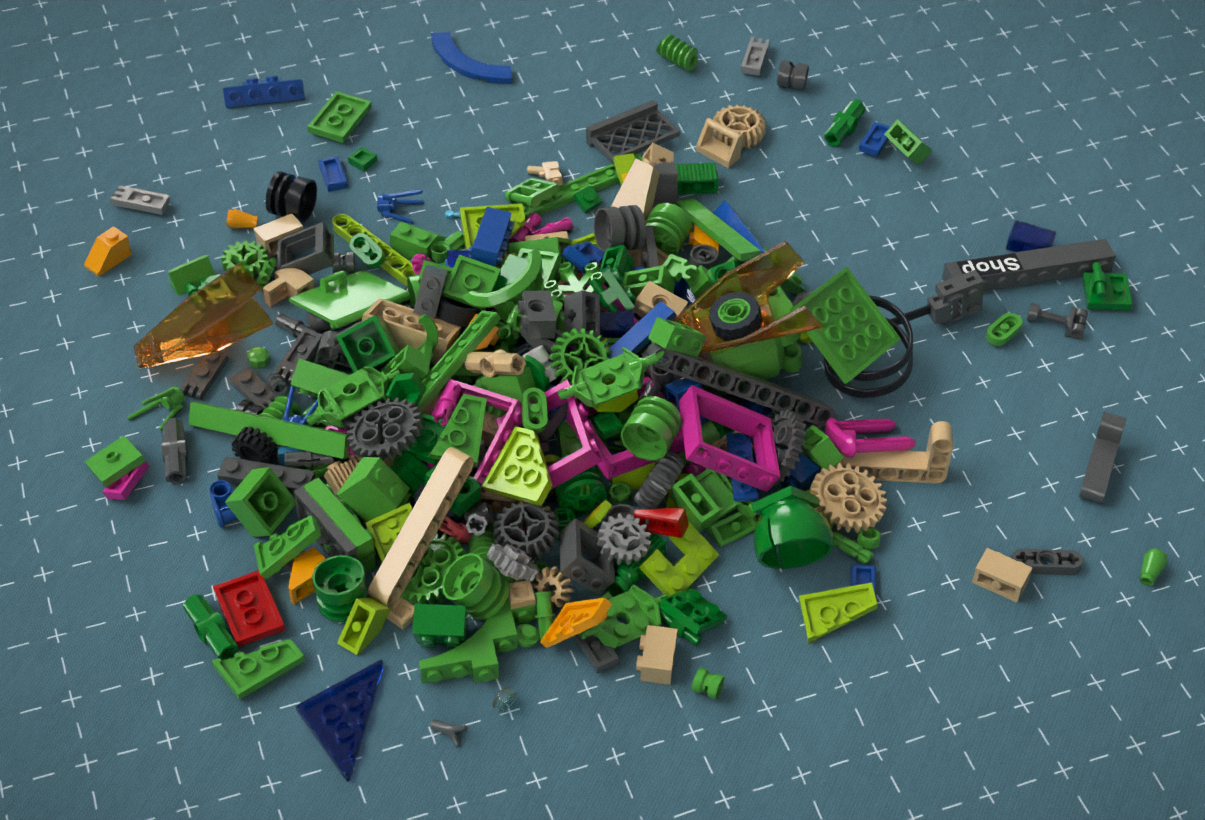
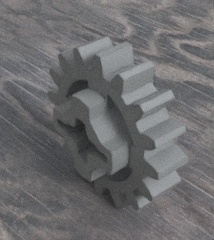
(623, 539)
(512, 562)

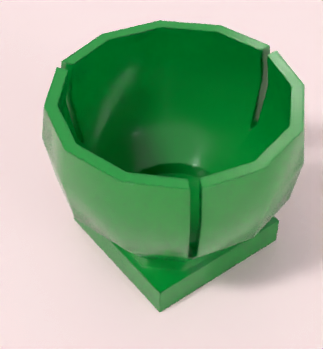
(792, 527)

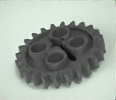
(385, 429)
(788, 434)

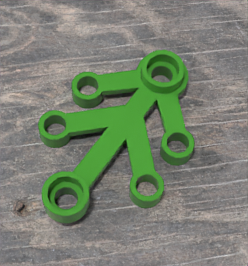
(568, 273)

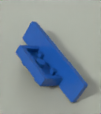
(263, 91)
(740, 445)

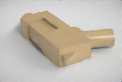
(549, 170)

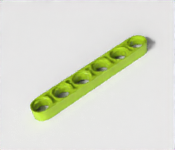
(393, 256)

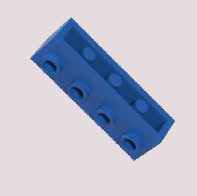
(492, 237)

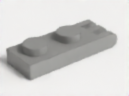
(755, 56)
(140, 200)

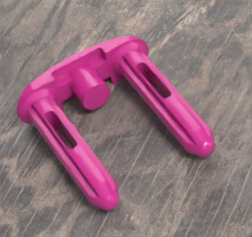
(844, 436)

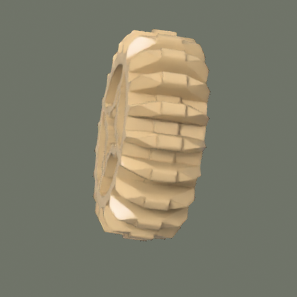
(743, 121)

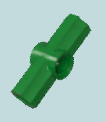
(844, 123)
(210, 627)

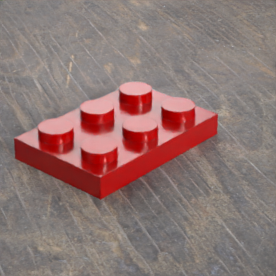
(248, 608)

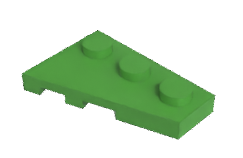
(463, 428)
(285, 547)
(254, 670)

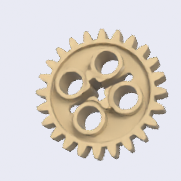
(849, 497)

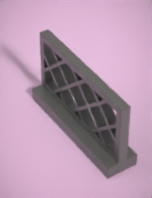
(627, 123)

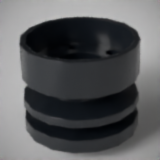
(291, 196)

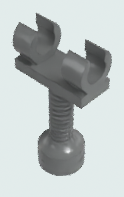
(1071, 329)

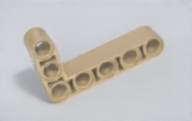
(909, 465)

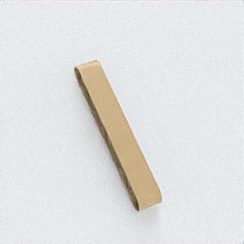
(421, 527)

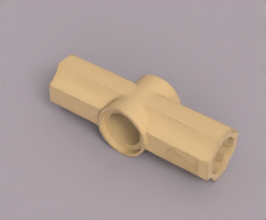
(495, 363)

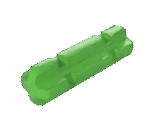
(852, 548)

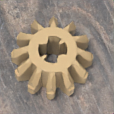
(552, 577)

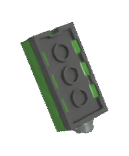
(339, 528)

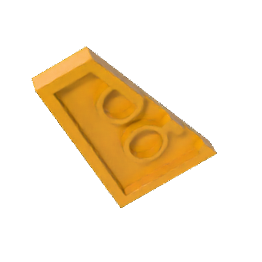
(576, 618)

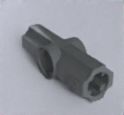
(174, 451)
(479, 517)

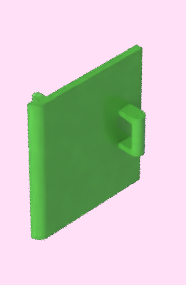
(346, 298)

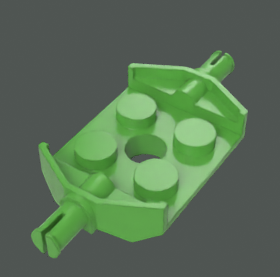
(624, 369)
(336, 404)
(636, 609)

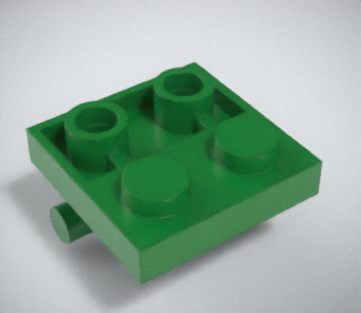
(1106, 290)
(614, 291)
(690, 614)

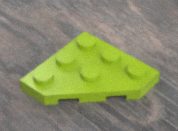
(472, 217)
(520, 469)

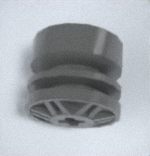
(620, 227)

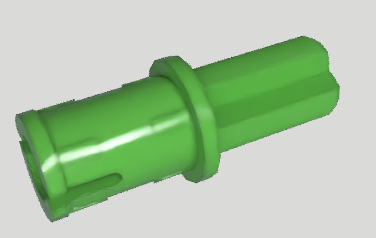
(544, 612)

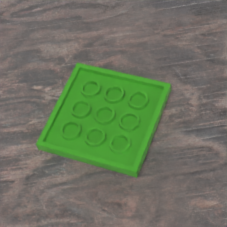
(852, 325)

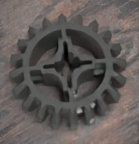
(659, 481)
(541, 528)

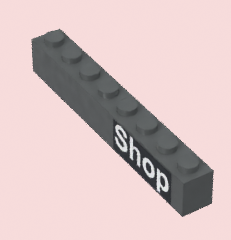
(1035, 265)

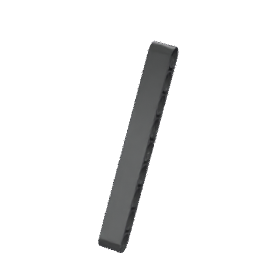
(748, 391)

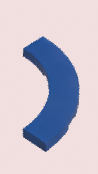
(465, 65)

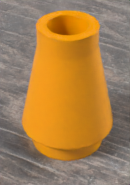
(240, 220)

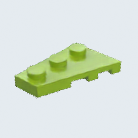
(835, 608)

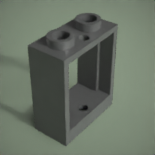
(314, 236)
(581, 538)

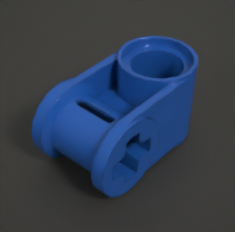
(219, 493)

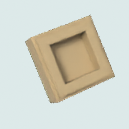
(521, 594)
(401, 613)

